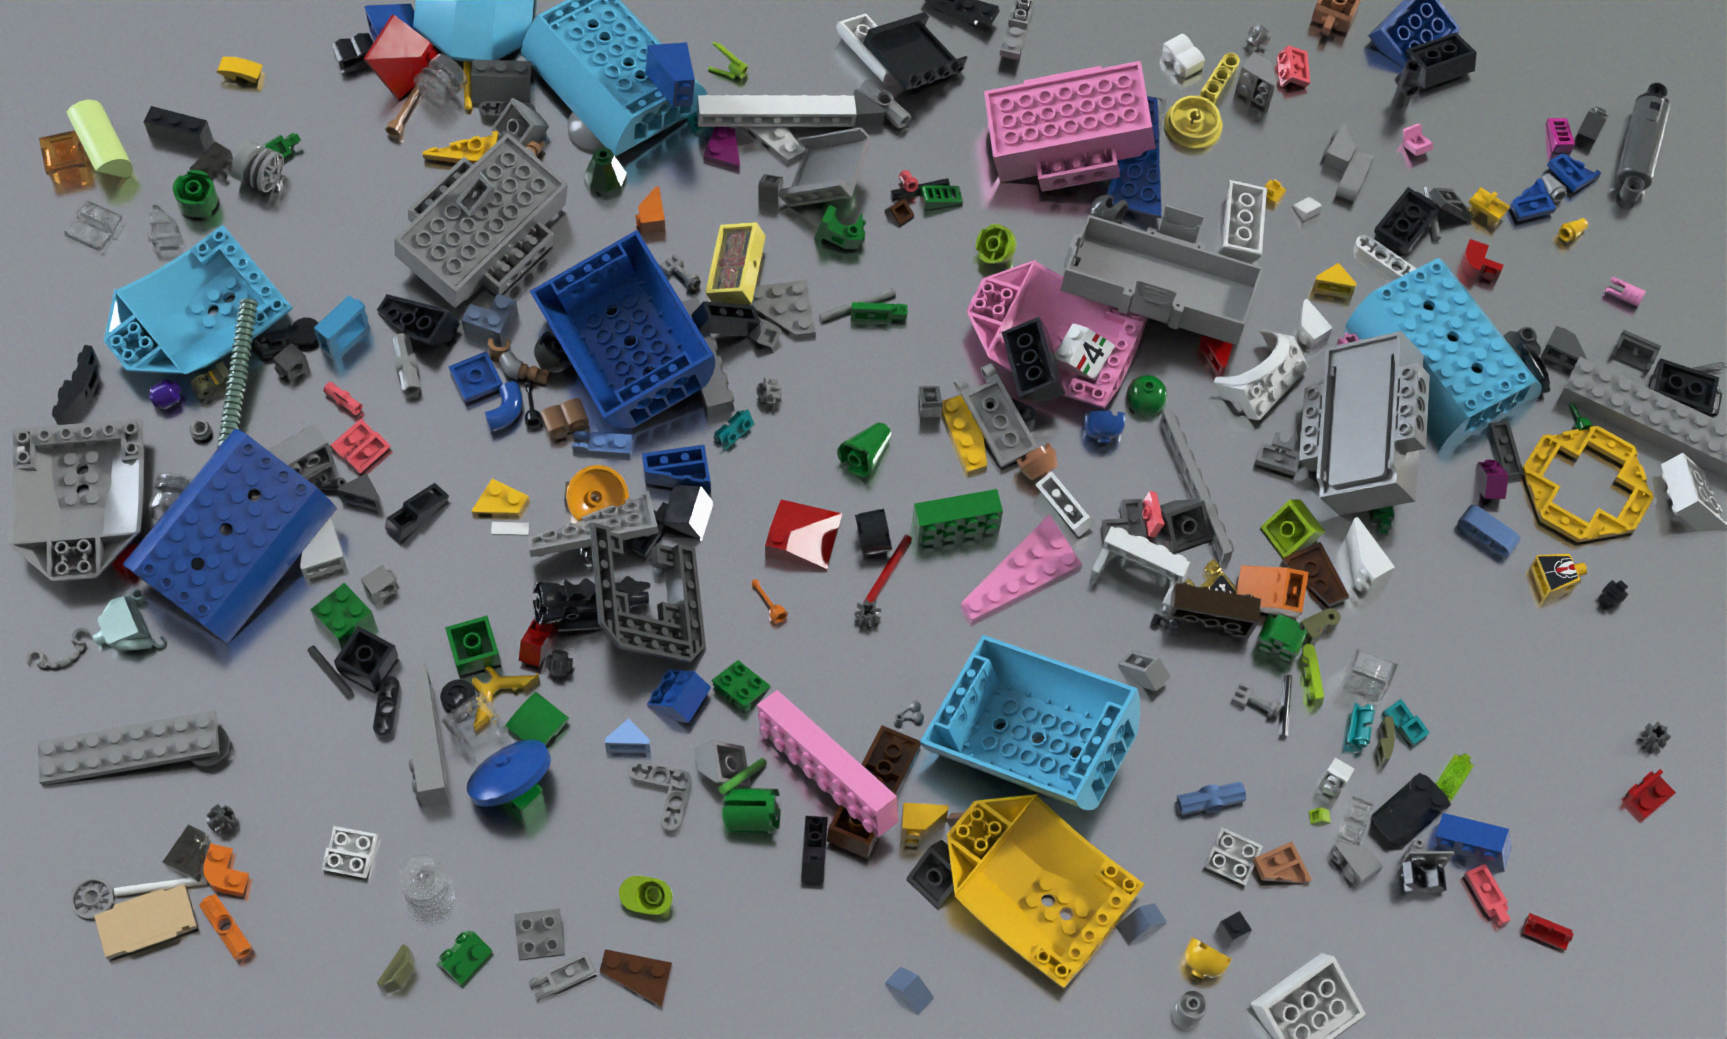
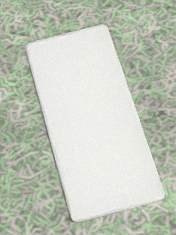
(510, 528)

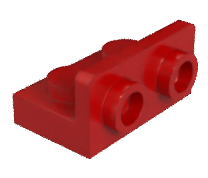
(1649, 795)

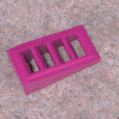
(1556, 145)

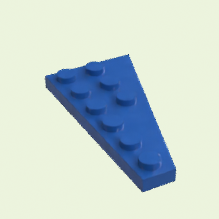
(1141, 175)

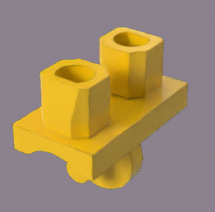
(1489, 204)

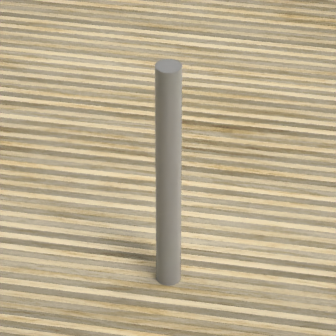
(847, 308)

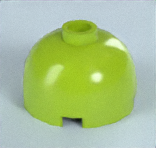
(996, 244)

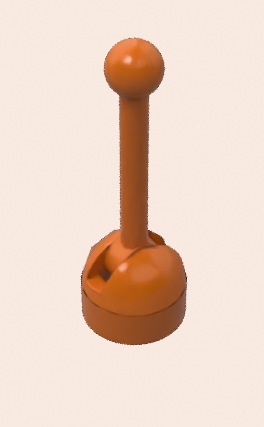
(777, 612)

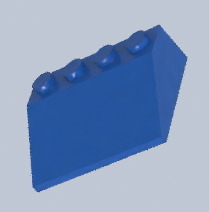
(1411, 25)

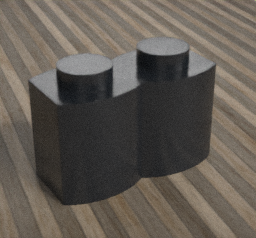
(352, 51)

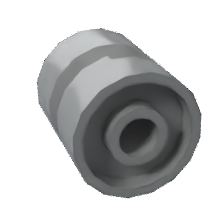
(1190, 1007)

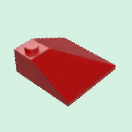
(399, 56)
(802, 534)

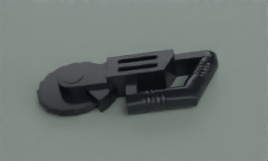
(299, 333)

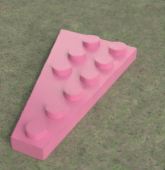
(1031, 566)

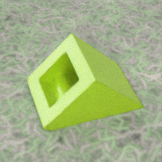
(1319, 816)

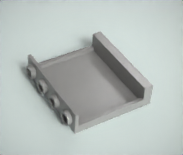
(828, 167)

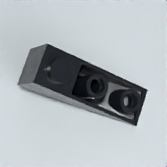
(814, 849)

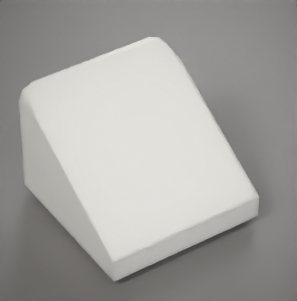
(1307, 208)

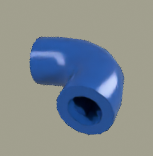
(509, 408)

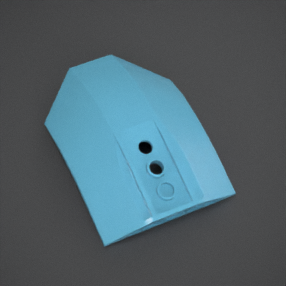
(474, 27)
(164, 316)

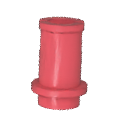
(909, 183)

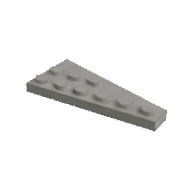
(631, 520)

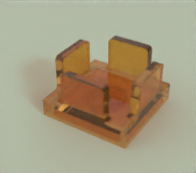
(63, 155)

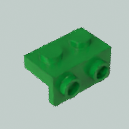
(464, 956)

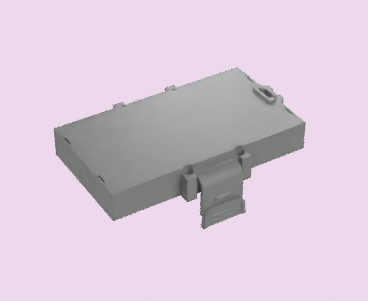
(1162, 275)

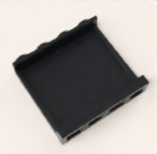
(912, 52)

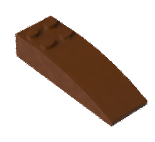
(890, 762)

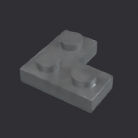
(1131, 519)

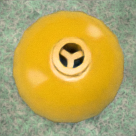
(1205, 959)

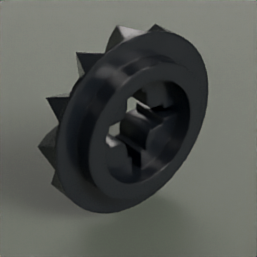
(452, 688)

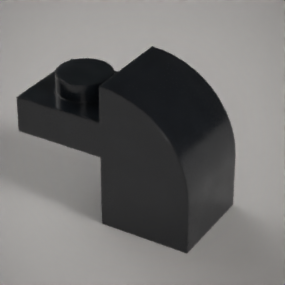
(1423, 879)

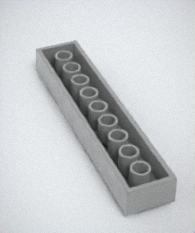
(1647, 415)

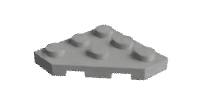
(786, 307)

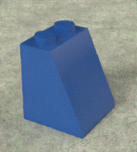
(379, 15)
(671, 72)

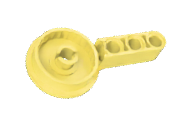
(1202, 109)

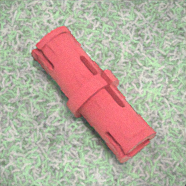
(336, 393)

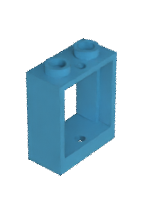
(342, 327)

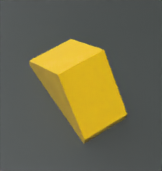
(1335, 281)

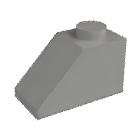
(1145, 670)

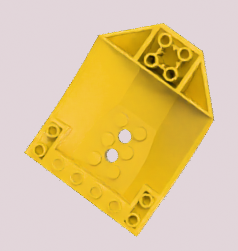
(1013, 855)

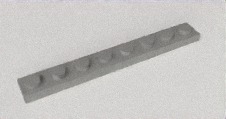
(1194, 479)

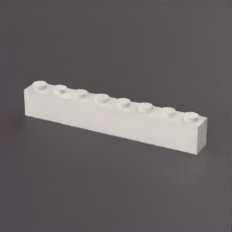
(775, 111)

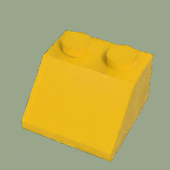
(921, 822)

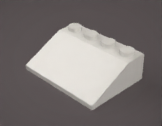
(1310, 1002)

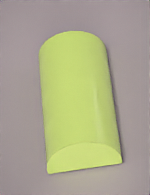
(99, 138)

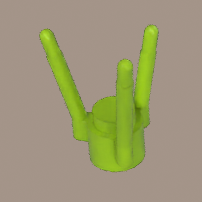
(736, 66)

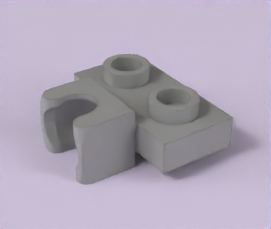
(1278, 455)

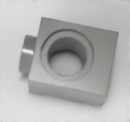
(379, 583)

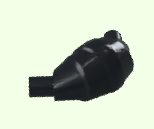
(1535, 365)

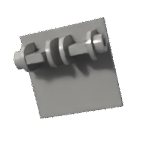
(1418, 855)
(539, 933)

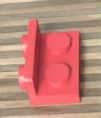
(1293, 67)

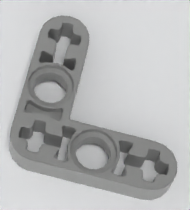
(674, 790)

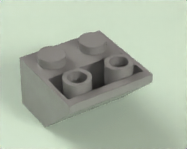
(1257, 80)

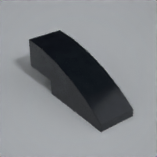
(415, 511)

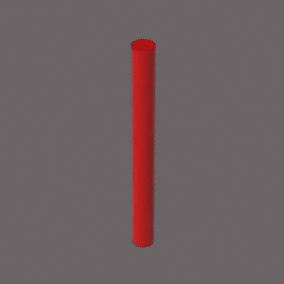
(888, 568)

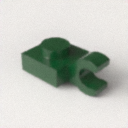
(1383, 517)

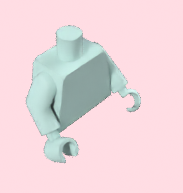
(123, 624)

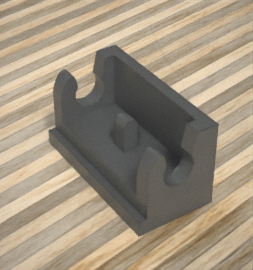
(1635, 351)

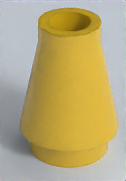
(1571, 230)

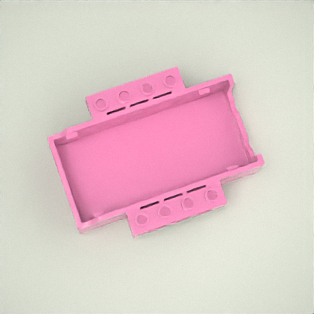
(1070, 125)

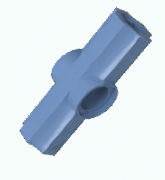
(1211, 798)

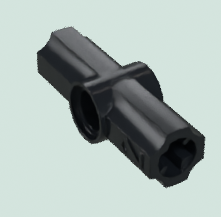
(1407, 83)

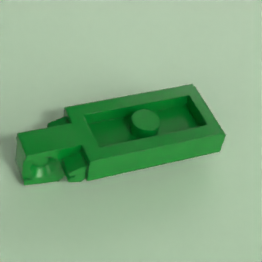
(877, 312)

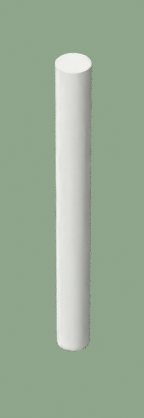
(150, 887)

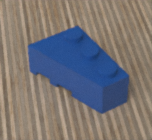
(677, 467)

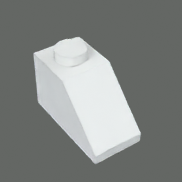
(1312, 326)

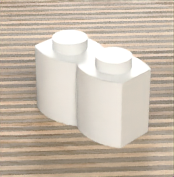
(1183, 55)

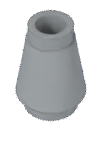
(1554, 187)

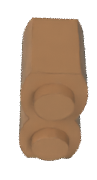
(565, 418)

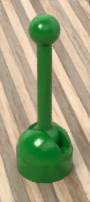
(1581, 423)

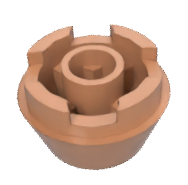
(1038, 462)

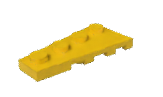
(965, 434)

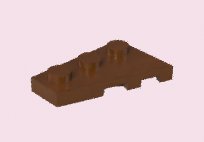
(1322, 575)
(639, 974)

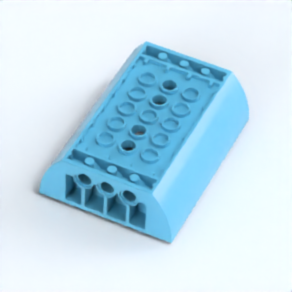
(592, 72)

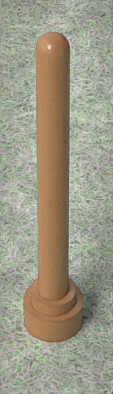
(395, 126)

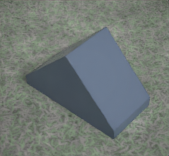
(1141, 922)
(910, 989)

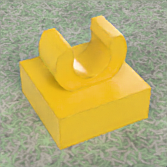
(1274, 192)

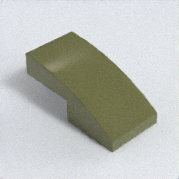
(1386, 744)

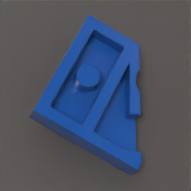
(1572, 171)
(1533, 202)

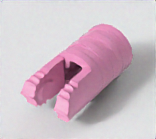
(1630, 294)

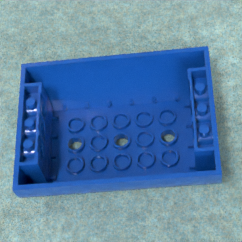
(648, 311)
(251, 559)

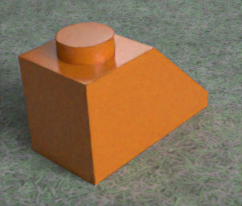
(651, 213)

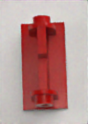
(1548, 931)

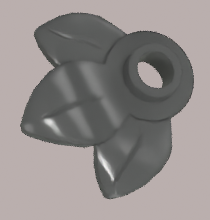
(1514, 338)

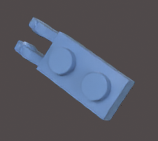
(603, 443)

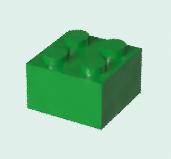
(341, 614)
(473, 645)

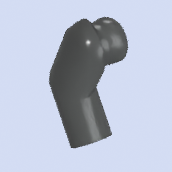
(333, 484)

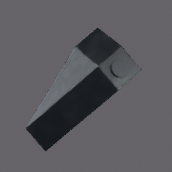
(419, 320)

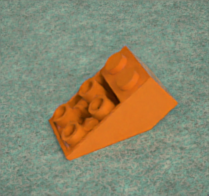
(1278, 588)

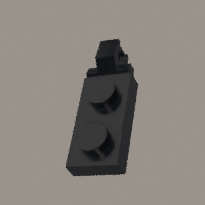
(643, 544)

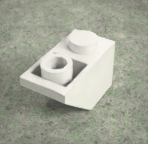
(1336, 777)

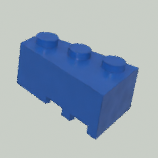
(1475, 840)

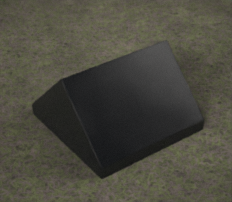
(687, 510)

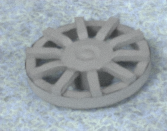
(91, 897)

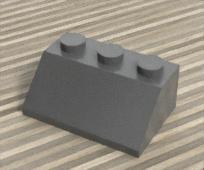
(501, 81)

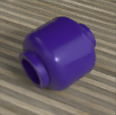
(165, 394)

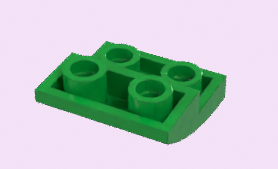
(537, 719)

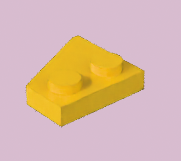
(500, 500)

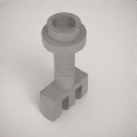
(692, 281)
(1273, 708)

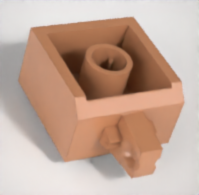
(1335, 14)

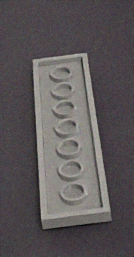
(128, 747)

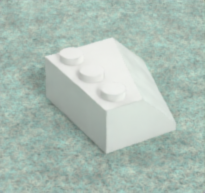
(1692, 494)

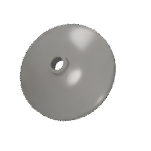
(581, 135)

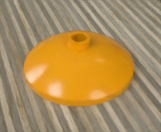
(596, 480)

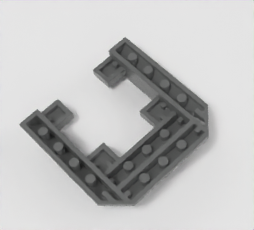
(679, 626)

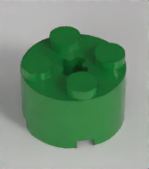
(195, 194)
(1281, 636)

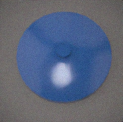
(508, 773)

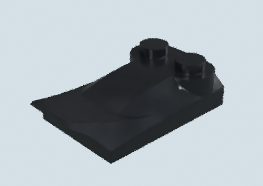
(1406, 221)
(1687, 386)
(1411, 810)

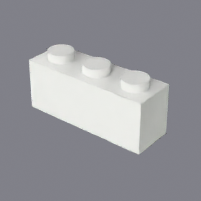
(1065, 504)

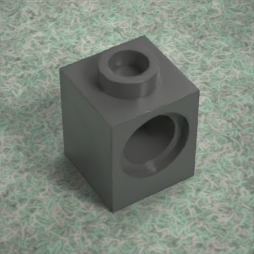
(290, 362)

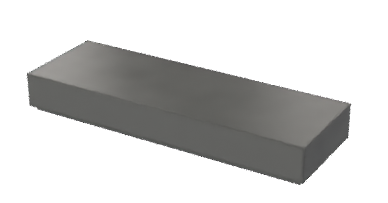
(1505, 449)

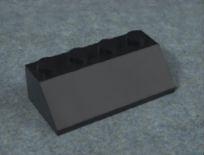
(1033, 361)

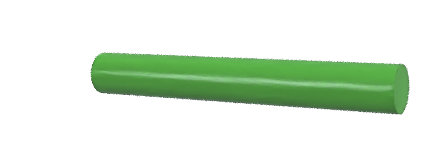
(746, 773)

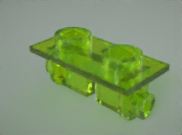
(1455, 774)

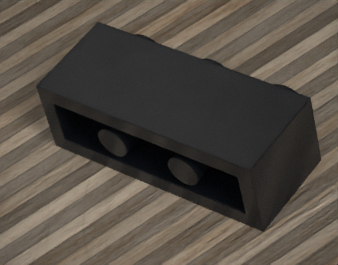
(177, 127)
(725, 318)

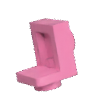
(1415, 141)

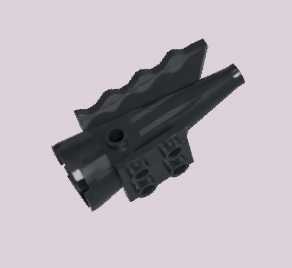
(576, 606)

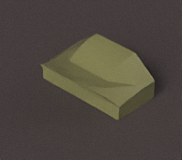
(397, 971)

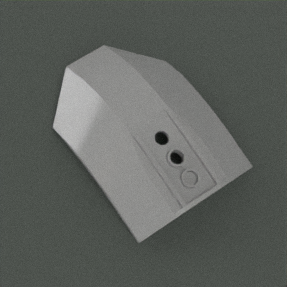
(69, 532)

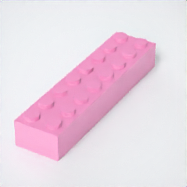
(827, 764)

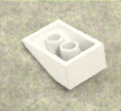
(1367, 560)

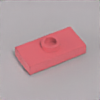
(1152, 514)

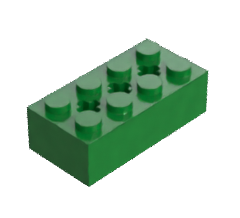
(957, 517)

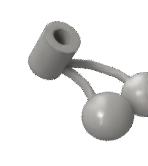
(918, 717)

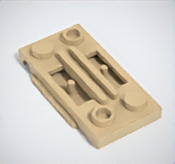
(145, 921)

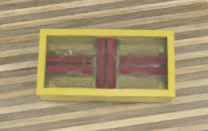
(735, 263)

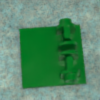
(740, 685)

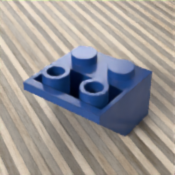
(679, 694)

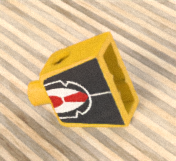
(1557, 573)

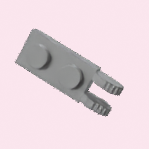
(564, 975)

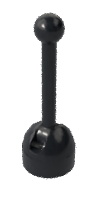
(532, 416)

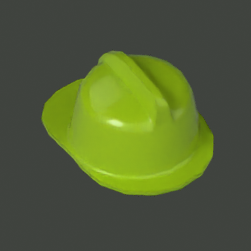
(645, 895)

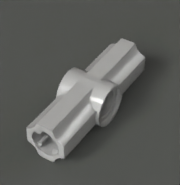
(894, 111)
(406, 364)

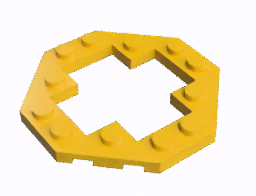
(1602, 523)

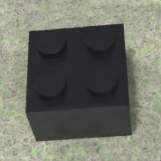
(366, 658)

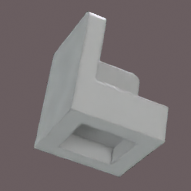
(765, 333)

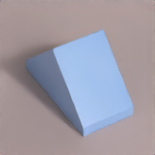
(627, 738)

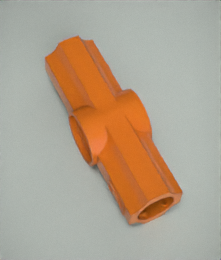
(233, 937)

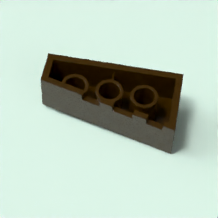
(1216, 608)

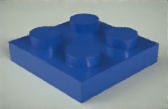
(475, 377)

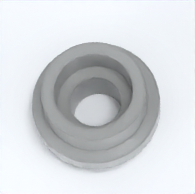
(199, 425)

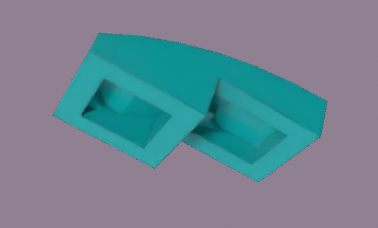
(1405, 723)

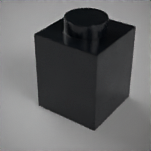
(1234, 929)

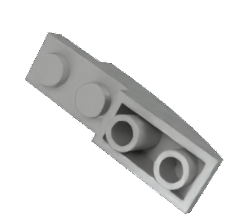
(1017, 29)

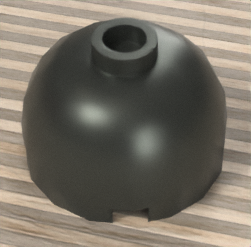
(551, 354)

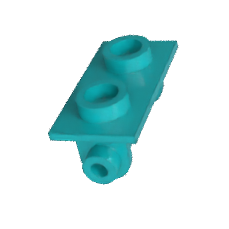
(738, 426)
(1359, 734)

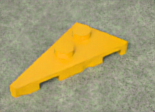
(471, 149)

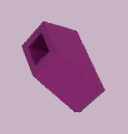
(1492, 479)

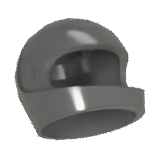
(1103, 208)

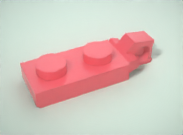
(1488, 894)

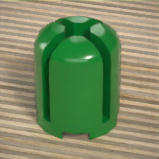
(751, 810)

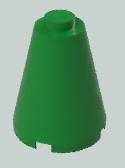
(864, 449)

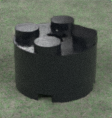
(873, 532)

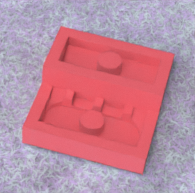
(360, 446)

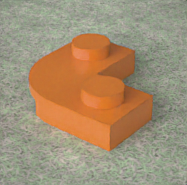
(219, 876)

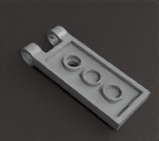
(1001, 425)

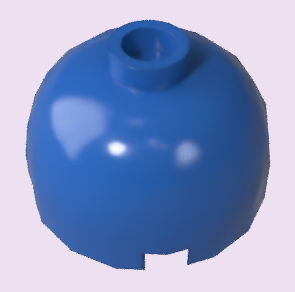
(1104, 425)

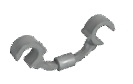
(42, 662)

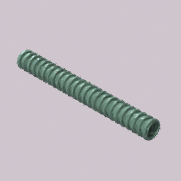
(238, 368)

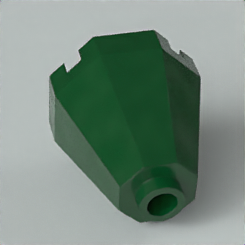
(605, 173)

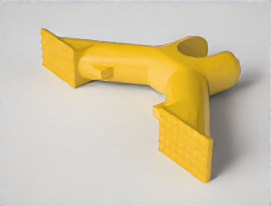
(499, 682)

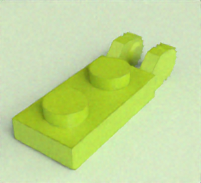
(1312, 672)

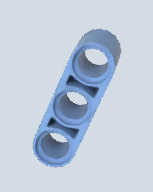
(1489, 530)

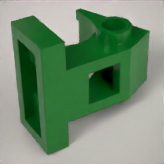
(840, 234)

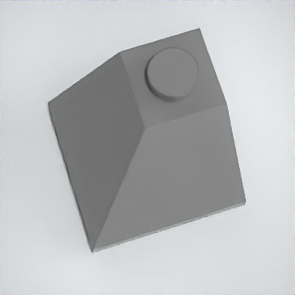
(521, 123)
(722, 761)

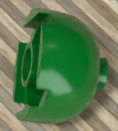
(1146, 396)

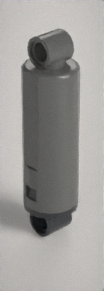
(1643, 142)

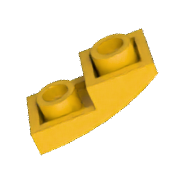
(233, 67)

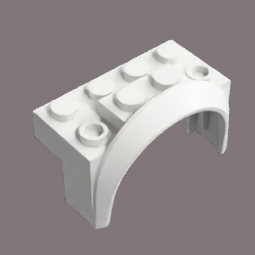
(1274, 374)
(1145, 553)

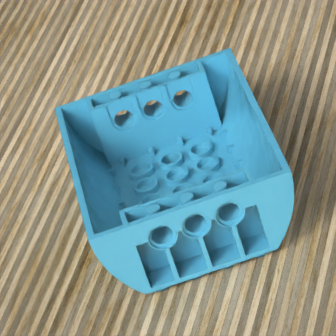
(1457, 396)
(1035, 700)

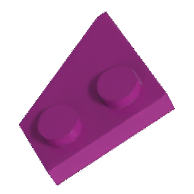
(723, 148)

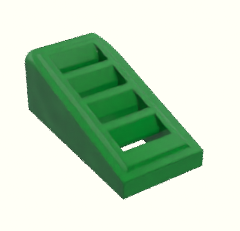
(934, 190)

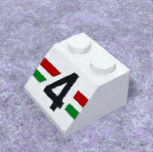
(1083, 352)

